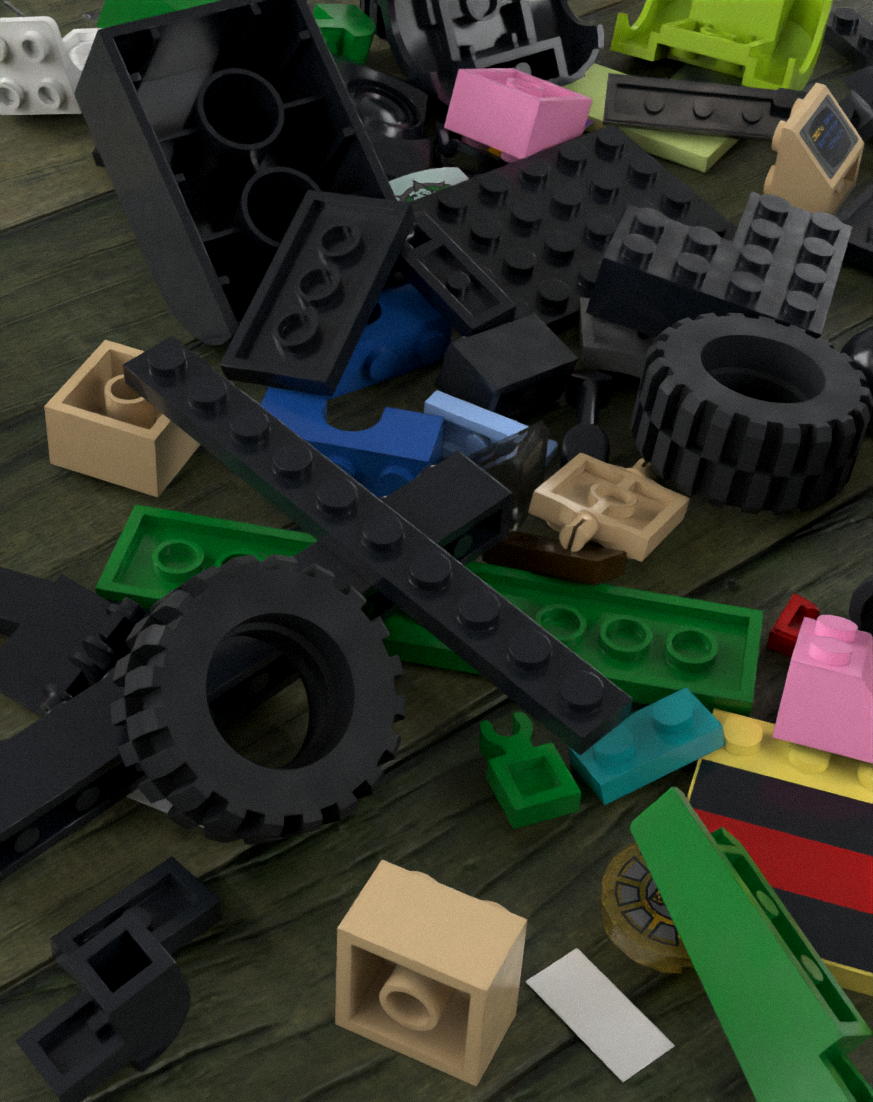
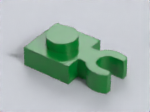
(527, 779)

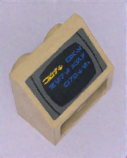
(815, 154)

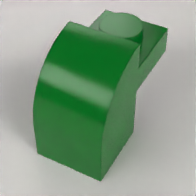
(346, 30)

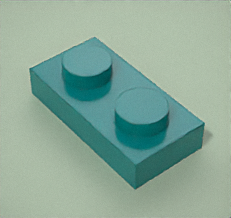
(649, 746)

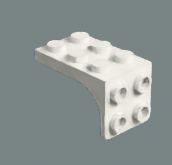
(40, 66)

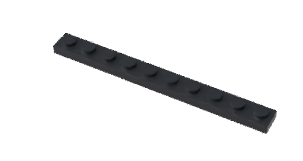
(382, 547)

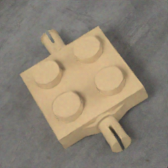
(609, 506)

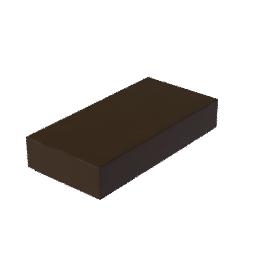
(549, 558)

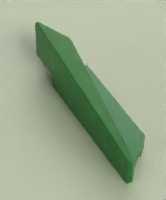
(753, 960)

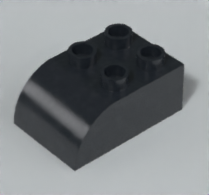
(215, 138)

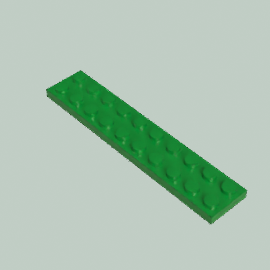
(631, 636)

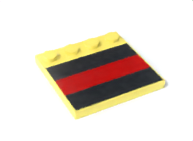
(805, 828)

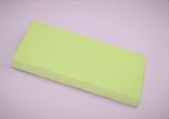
(688, 150)

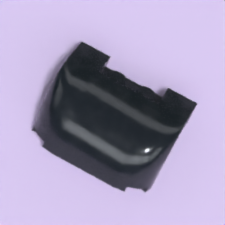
(448, 35)

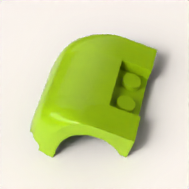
(756, 40)

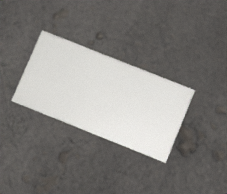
(600, 1014)

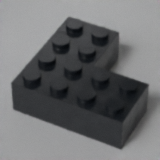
(774, 268)

